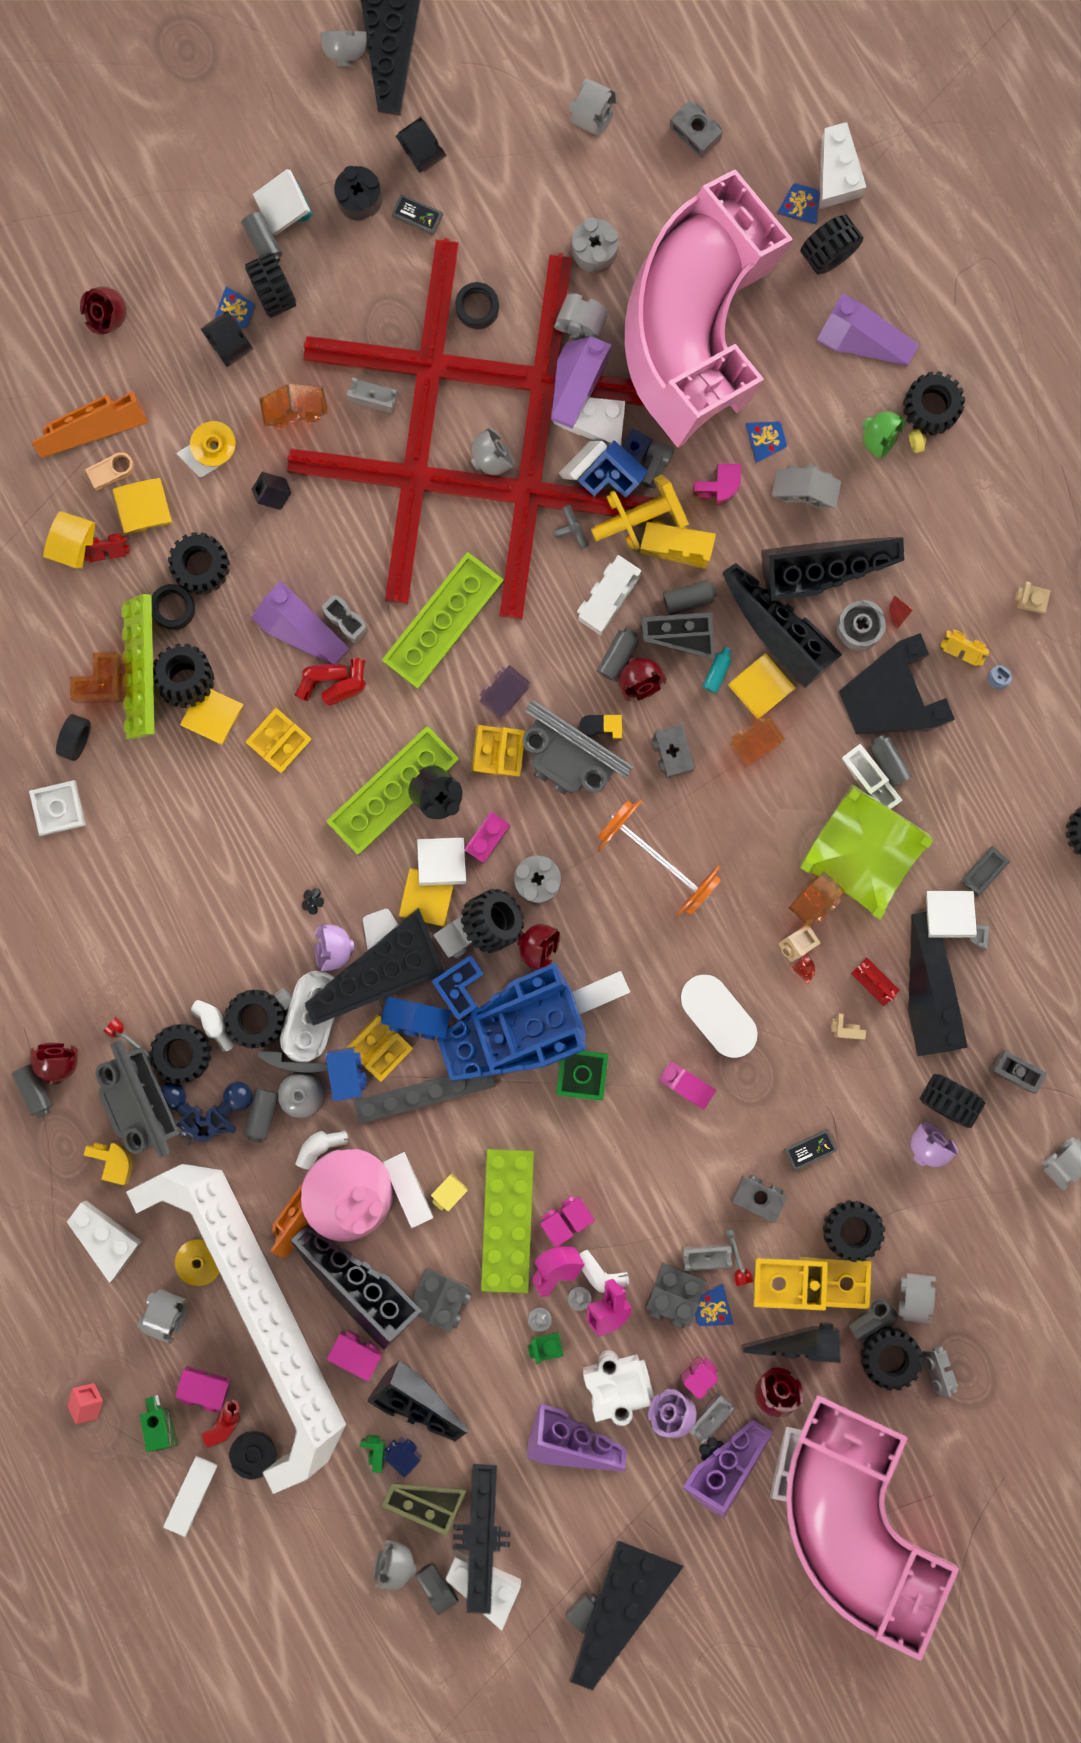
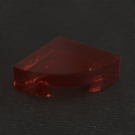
(898, 611)
(805, 968)

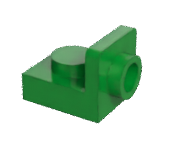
(545, 1347)
(376, 1457)

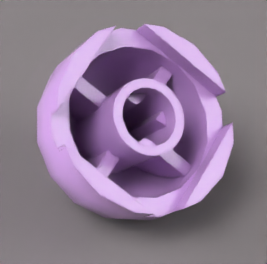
(333, 947)
(931, 1147)
(672, 1414)

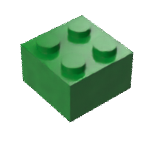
(583, 1075)

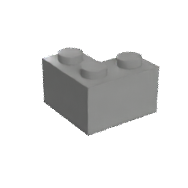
(806, 486)

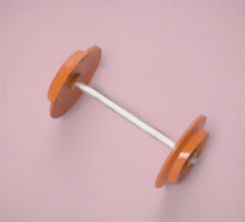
(700, 893)

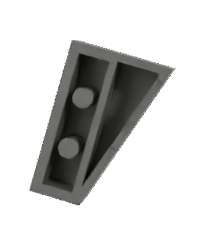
(681, 632)

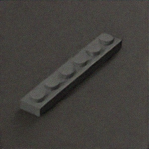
(418, 1096)

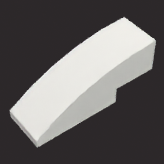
(870, 777)
(600, 992)
(408, 1190)
(787, 1449)
(190, 1496)

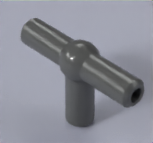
(573, 527)

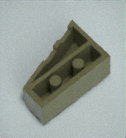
(424, 1504)

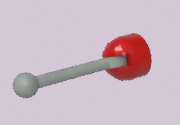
(116, 1028)
(742, 1275)

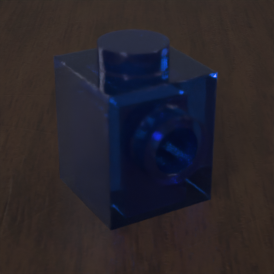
(637, 444)
(402, 1455)

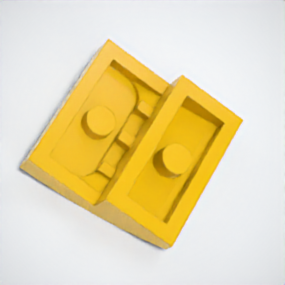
(142, 505)
(68, 539)
(761, 686)
(213, 717)
(278, 740)
(498, 751)
(430, 899)
(380, 1048)

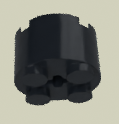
(420, 145)
(355, 180)
(226, 339)
(435, 792)

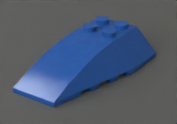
(517, 1029)

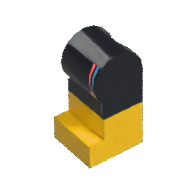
(602, 724)

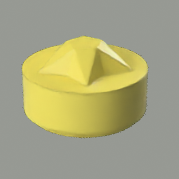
(917, 441)

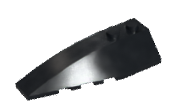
(823, 565)
(789, 638)
(932, 994)
(362, 1291)

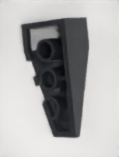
(815, 1342)
(411, 1396)

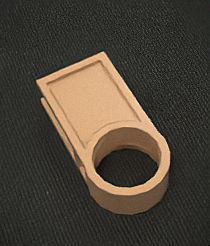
(103, 473)

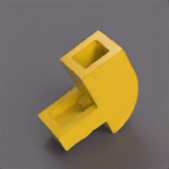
(117, 1158)

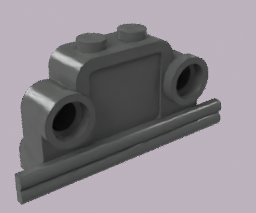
(568, 755)
(135, 1101)

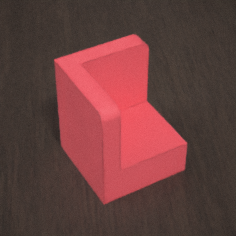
(84, 1403)

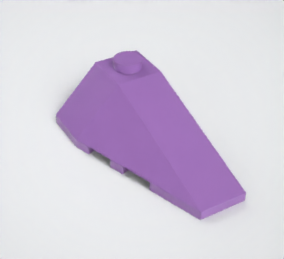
(862, 332)
(576, 377)
(291, 621)
(564, 1442)
(724, 1473)

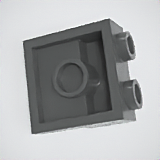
(675, 1295)
(441, 1299)

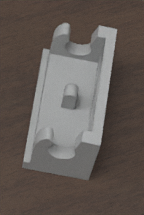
(372, 396)
(707, 1257)
(712, 1417)

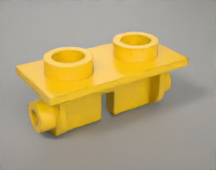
(973, 650)

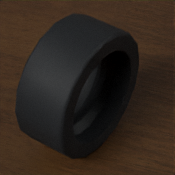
(477, 287)
(182, 621)
(73, 737)

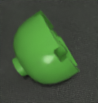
(881, 432)

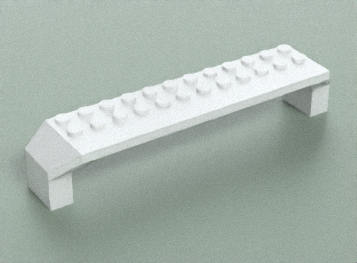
(264, 1312)

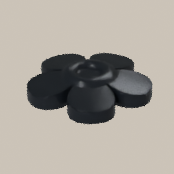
(312, 901)
(708, 1449)

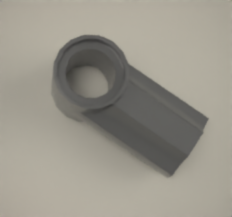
(656, 460)
(872, 1320)
(440, 1595)

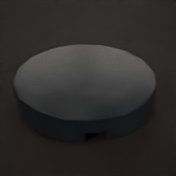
(252, 1454)

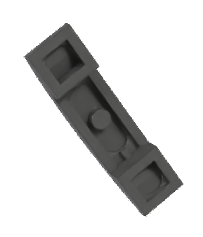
(277, 1060)

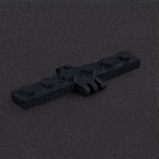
(481, 1539)

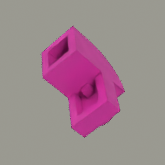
(726, 485)
(687, 1085)
(556, 1265)
(611, 1312)

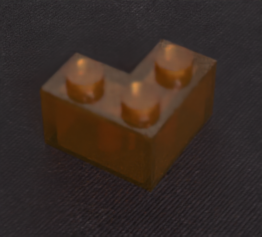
(293, 404)
(103, 685)

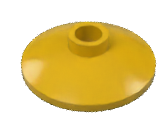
(205, 436)
(184, 1265)

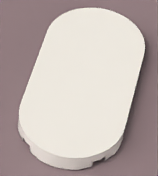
(719, 1016)
(299, 1037)

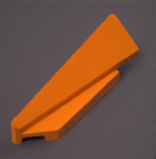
(90, 423)
(288, 1225)

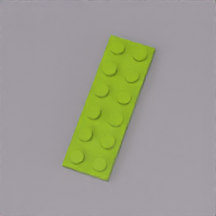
(442, 620)
(138, 667)
(386, 793)
(507, 1220)

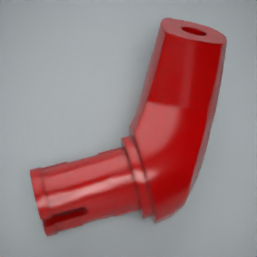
(316, 674)
(349, 687)
(225, 1425)

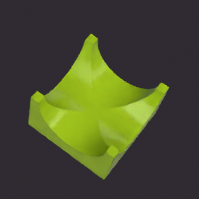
(866, 849)

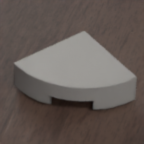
(981, 938)

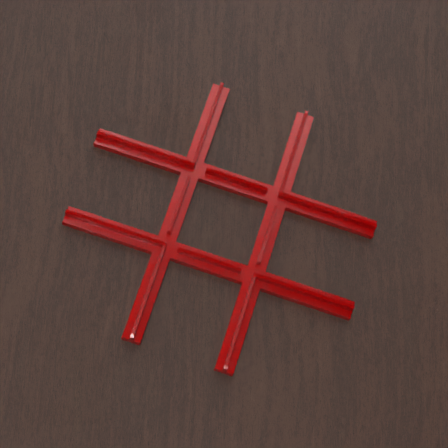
(415, 476)

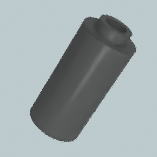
(261, 235)
(689, 596)
(618, 654)
(890, 760)
(32, 1091)
(261, 1115)

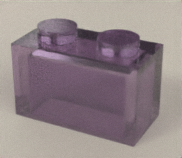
(504, 692)

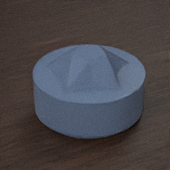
(999, 677)

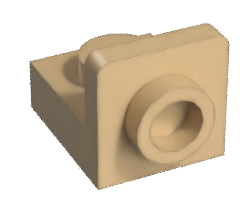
(1032, 598)
(799, 943)
(851, 1031)

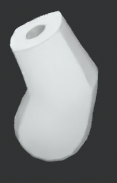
(213, 1024)
(317, 1145)
(597, 1276)

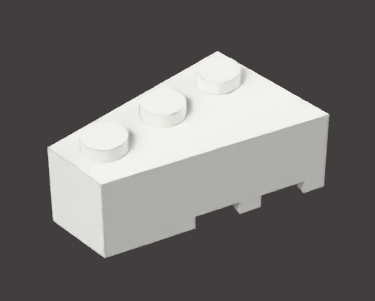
(840, 167)
(600, 421)
(609, 595)
(104, 1239)
(504, 1588)

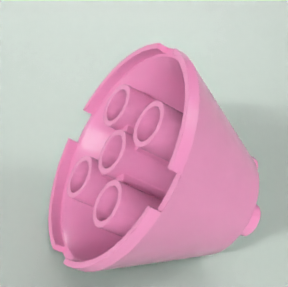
(347, 1195)

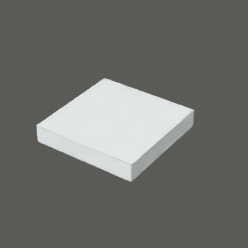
(281, 202)
(583, 460)
(57, 808)
(441, 861)
(951, 914)

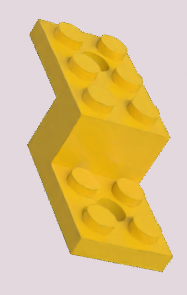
(812, 1283)

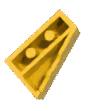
(678, 544)

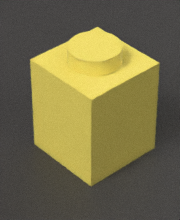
(448, 1193)

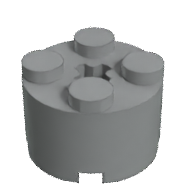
(593, 107)
(594, 232)
(581, 317)
(848, 620)
(543, 867)
(1066, 1165)
(918, 1298)
(163, 1315)

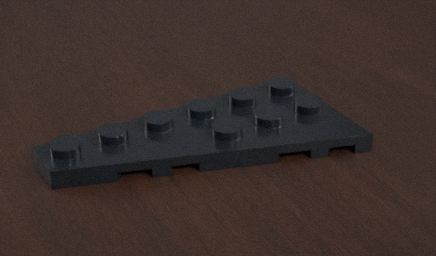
(390, 40)
(389, 966)
(626, 1597)

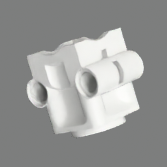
(619, 1386)

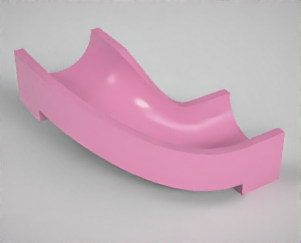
(682, 304)
(846, 1538)

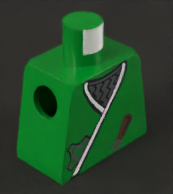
(159, 1436)

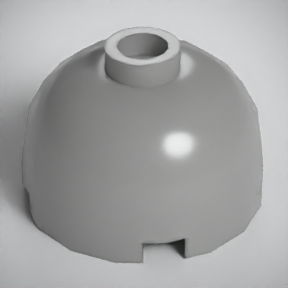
(343, 46)
(490, 454)
(301, 1095)
(393, 1566)

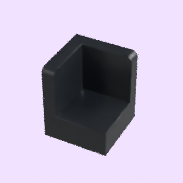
(271, 490)

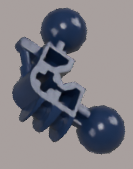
(236, 1097)

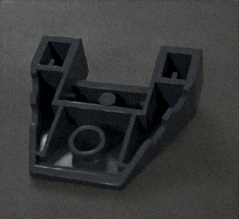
(887, 697)

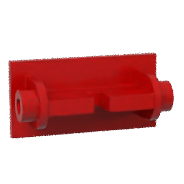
(114, 546)
(875, 982)

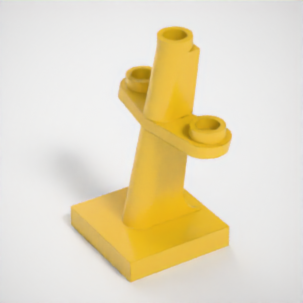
(665, 502)

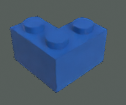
(617, 468)
(452, 986)
(415, 1018)
(345, 1073)

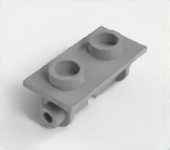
(942, 1382)

